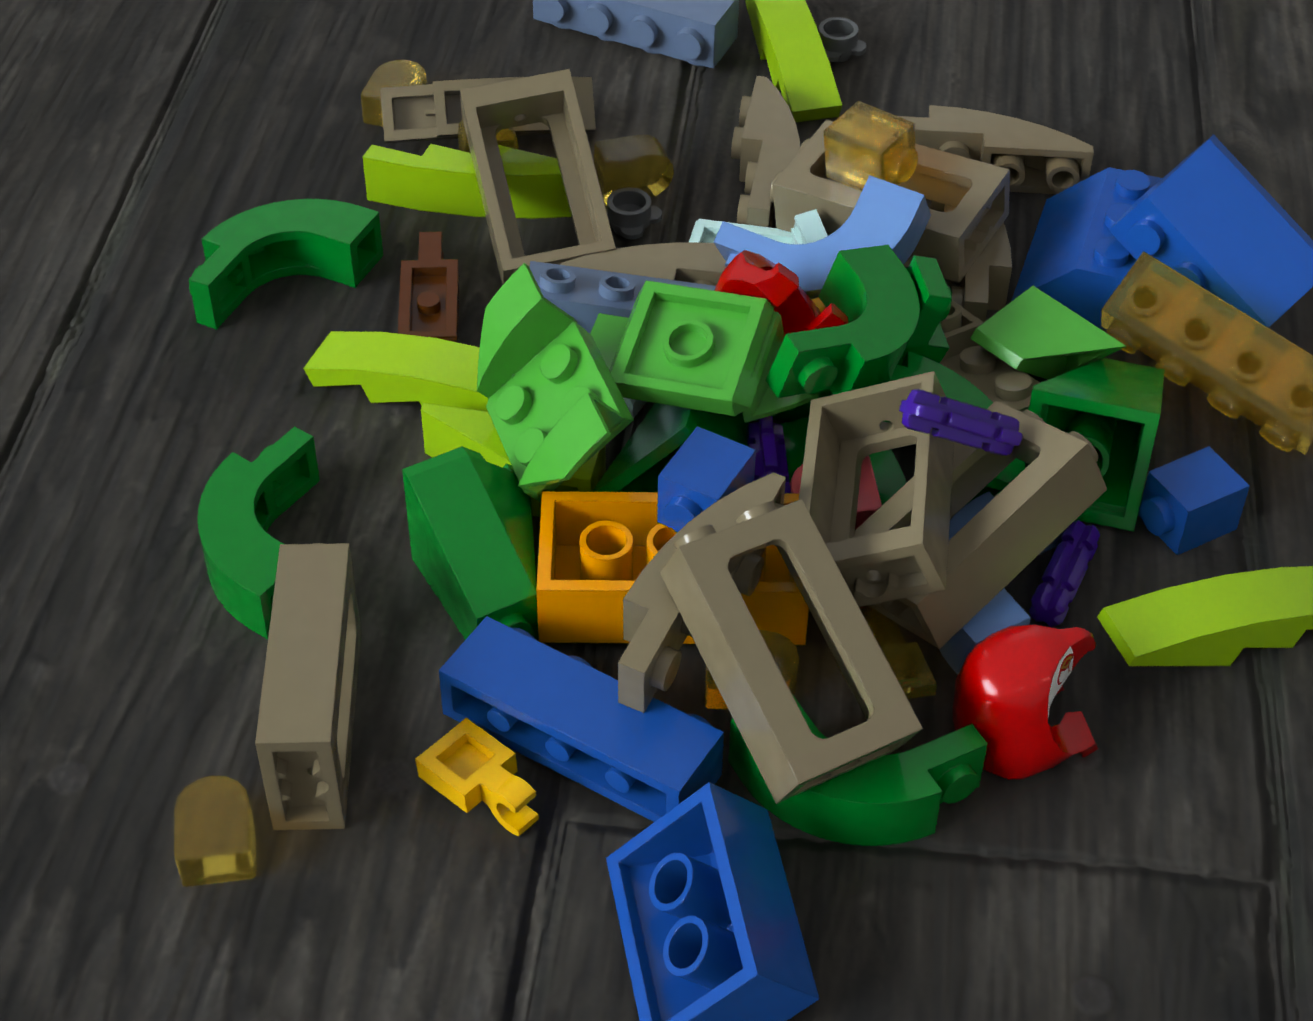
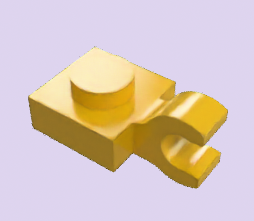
(474, 768)

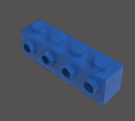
(572, 722)

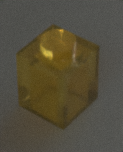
(869, 143)

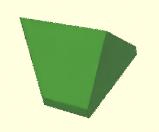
(1043, 336)

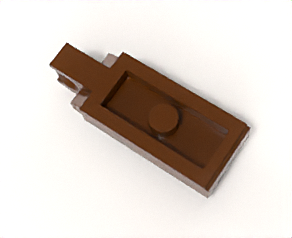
(429, 292)

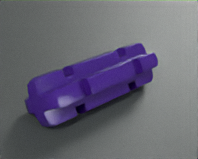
(960, 422)
(770, 449)
(1064, 573)

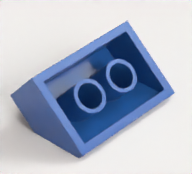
(1222, 234)
(1072, 247)
(710, 915)

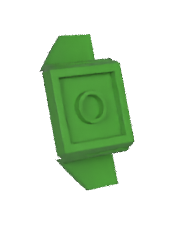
(696, 351)
(544, 386)

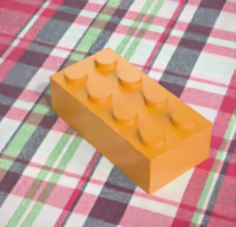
(597, 549)

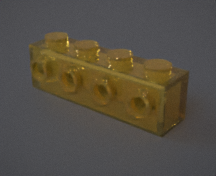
(1216, 349)

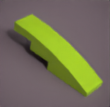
(795, 57)
(447, 182)
(399, 368)
(1213, 618)

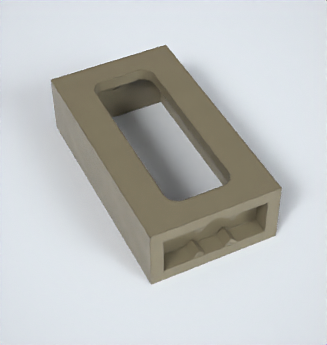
(524, 101)
(951, 237)
(838, 439)
(1005, 532)
(745, 670)
(310, 688)

